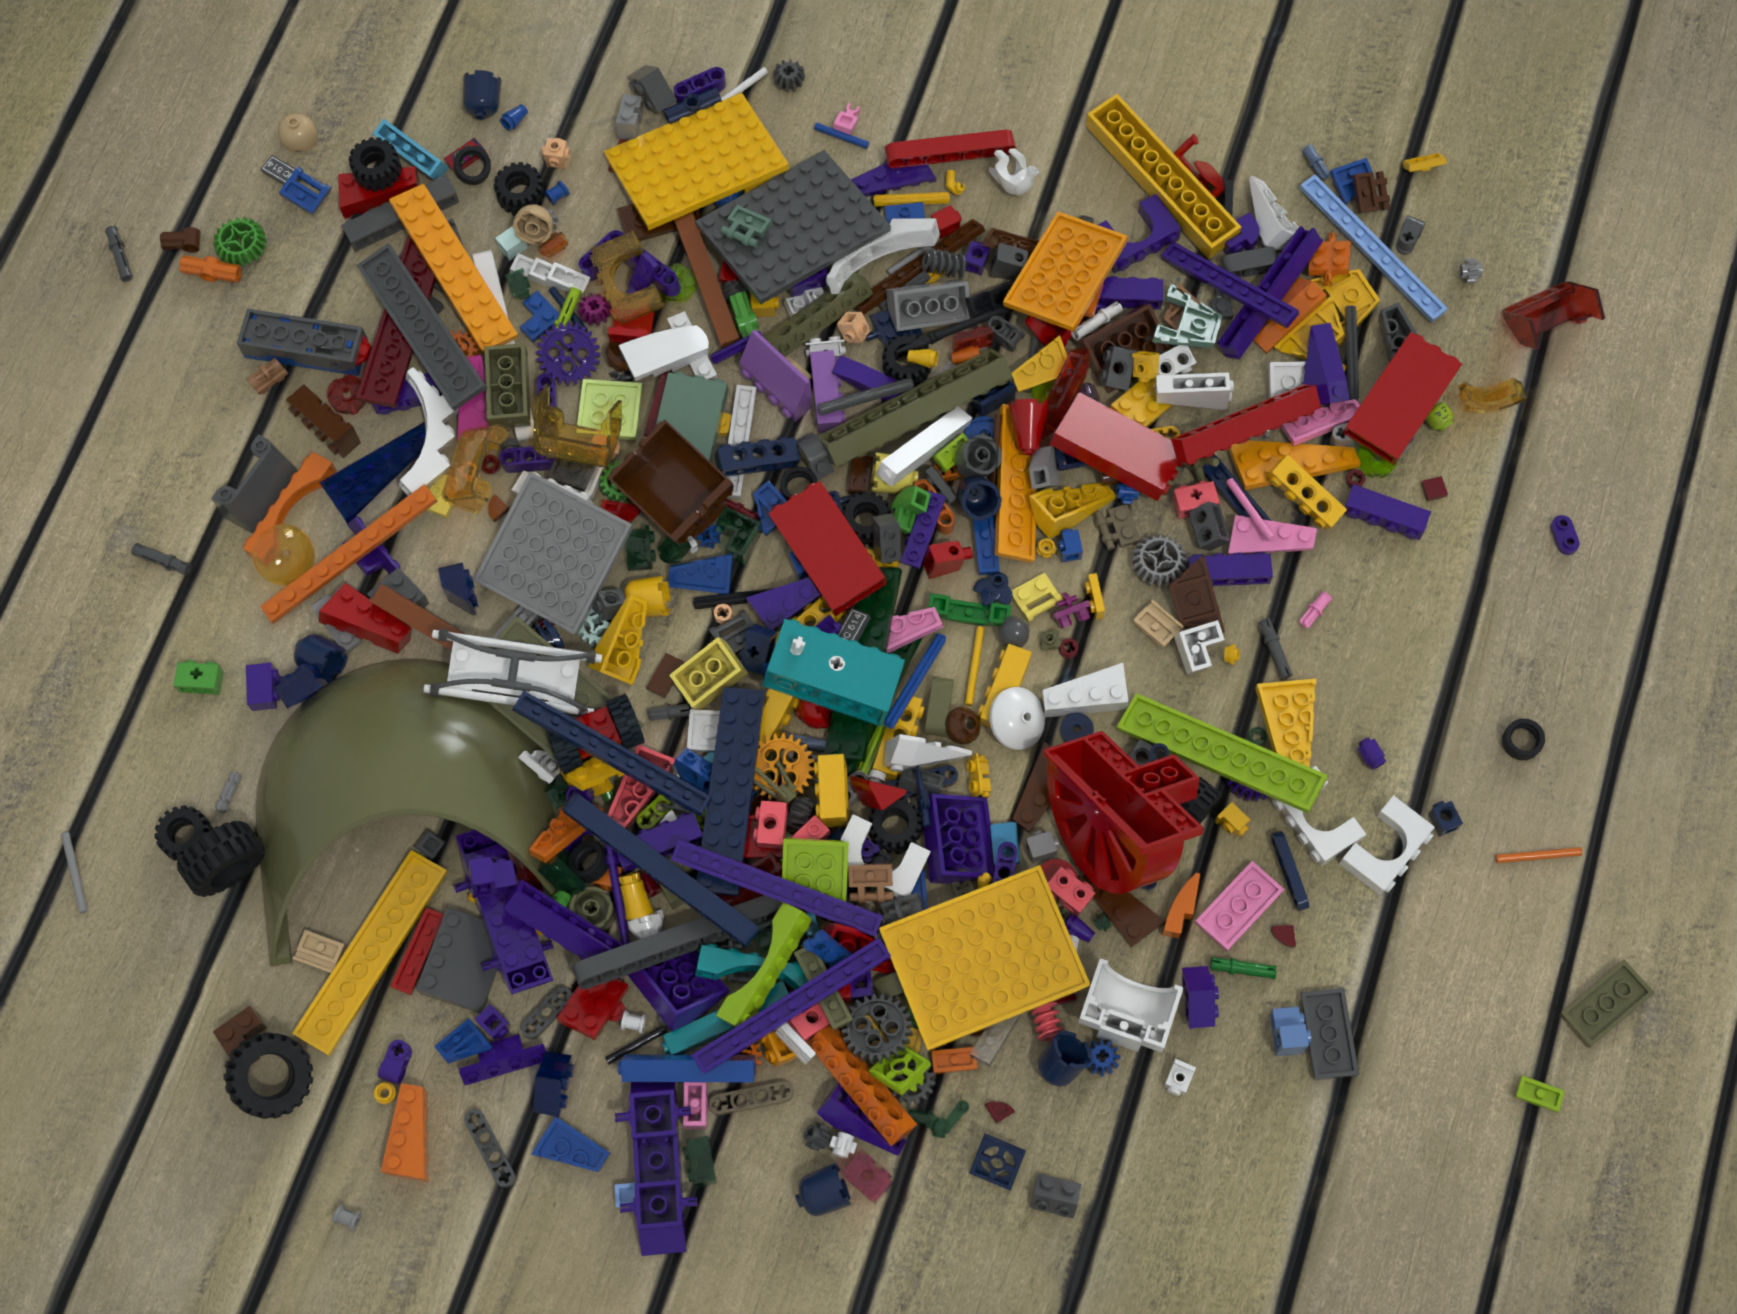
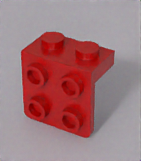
(1047, 332)

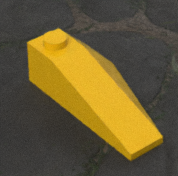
(623, 641)

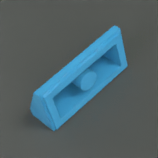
(1004, 833)

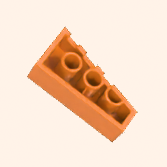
(407, 1142)

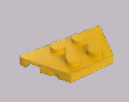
(1296, 341)

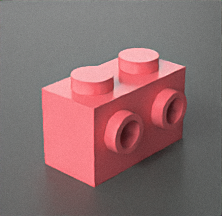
(1070, 891)

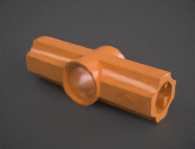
(210, 269)

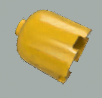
(653, 591)

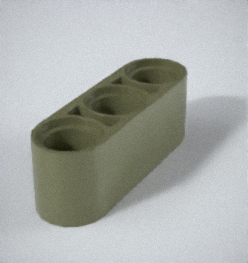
(938, 706)

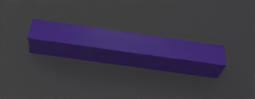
(1276, 283)

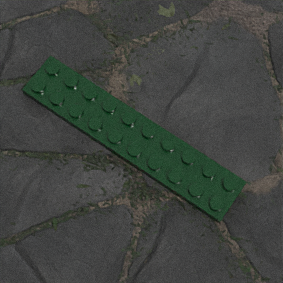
(846, 733)

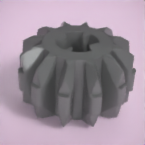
(789, 75)
(801, 812)

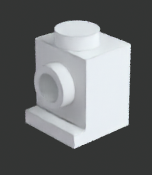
(1183, 1069)

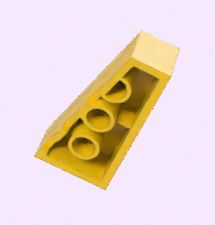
(776, 714)

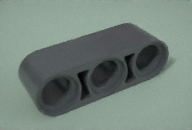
(1249, 262)

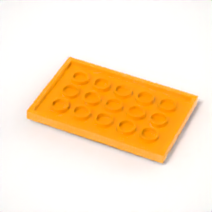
(1065, 271)

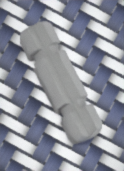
(228, 792)

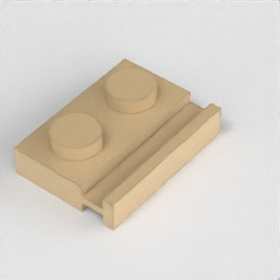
(1157, 624)
(319, 951)

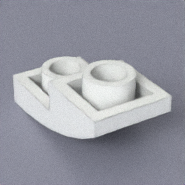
(795, 304)

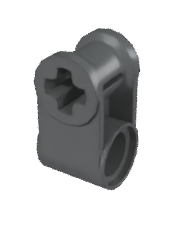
(1409, 234)
(1007, 335)

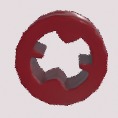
(1358, 474)
(1066, 642)

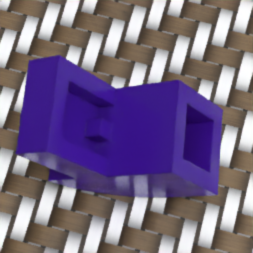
(1246, 239)

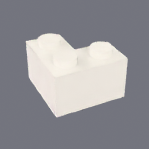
(1193, 645)

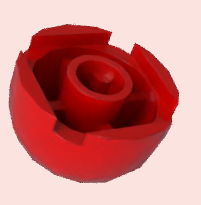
(814, 715)

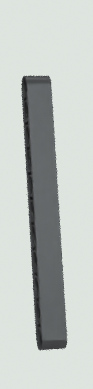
(665, 945)

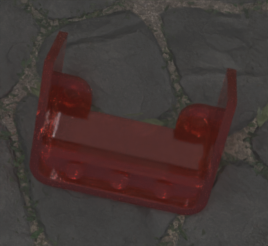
(1552, 308)

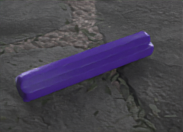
(730, 350)

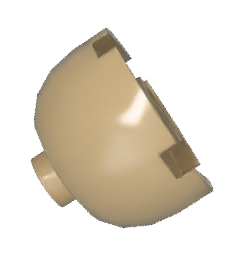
(297, 132)
(533, 224)

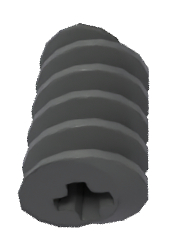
(944, 261)

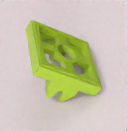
(914, 1077)

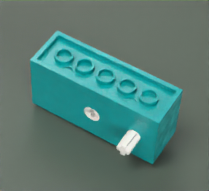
(833, 672)

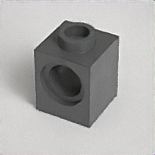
(608, 603)

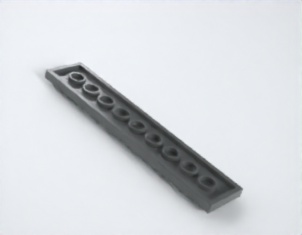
(422, 327)

